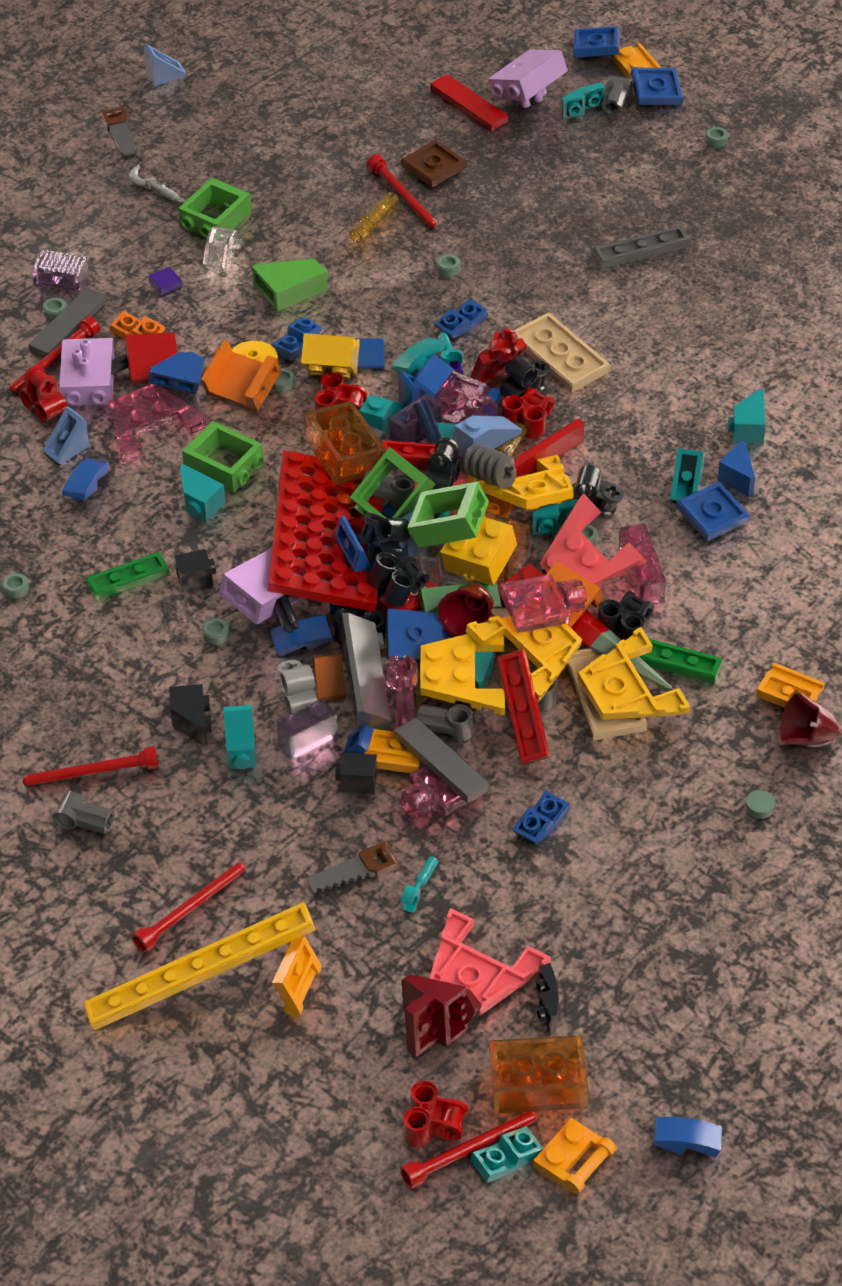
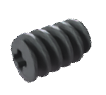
(488, 466)

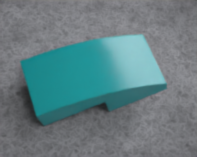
(581, 99)
(417, 355)
(549, 518)
(508, 1155)

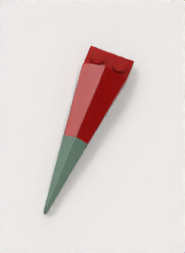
(596, 634)

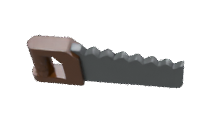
(117, 123)
(355, 868)

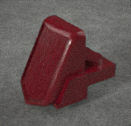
(435, 1012)

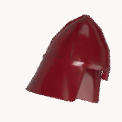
(465, 606)
(807, 723)

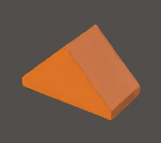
(329, 676)

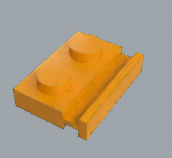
(633, 58)
(781, 683)
(391, 753)

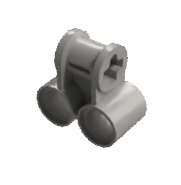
(297, 685)

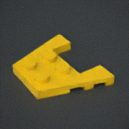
(535, 489)
(545, 647)
(450, 672)
(619, 690)

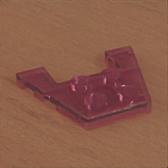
(147, 410)

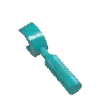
(449, 353)
(412, 893)

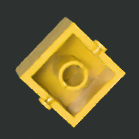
(330, 354)
(481, 556)

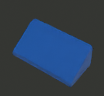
(371, 353)
(351, 546)

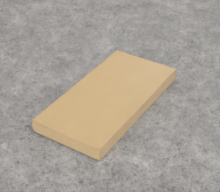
(568, 356)
(598, 728)

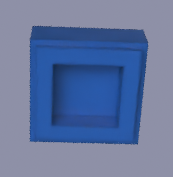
(359, 740)

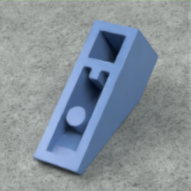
(484, 430)

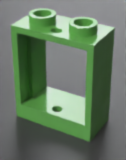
(233, 199)
(203, 445)
(379, 473)
(465, 525)

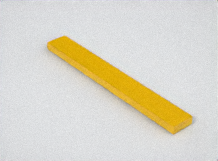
(199, 966)

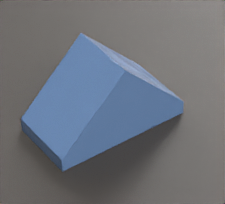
(161, 67)
(68, 437)

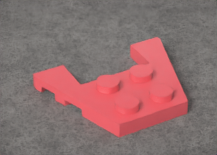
(580, 555)
(485, 976)

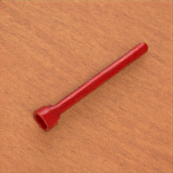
(378, 166)
(87, 328)
(145, 759)
(146, 938)
(415, 1173)

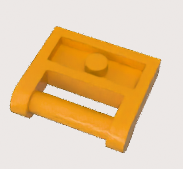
(296, 975)
(567, 1149)

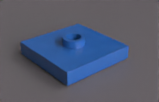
(596, 41)
(656, 86)
(713, 511)
(409, 630)

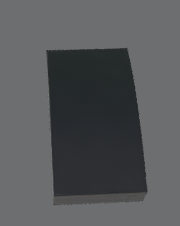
(548, 998)

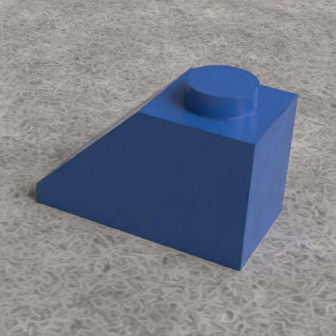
(178, 372)

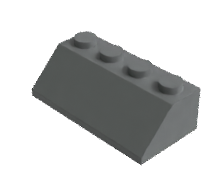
(366, 673)

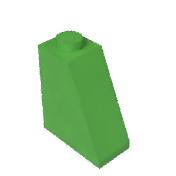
(289, 281)

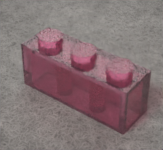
(648, 579)

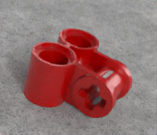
(335, 392)
(42, 394)
(529, 410)
(433, 1116)

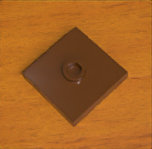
(433, 163)

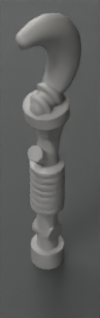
(151, 183)

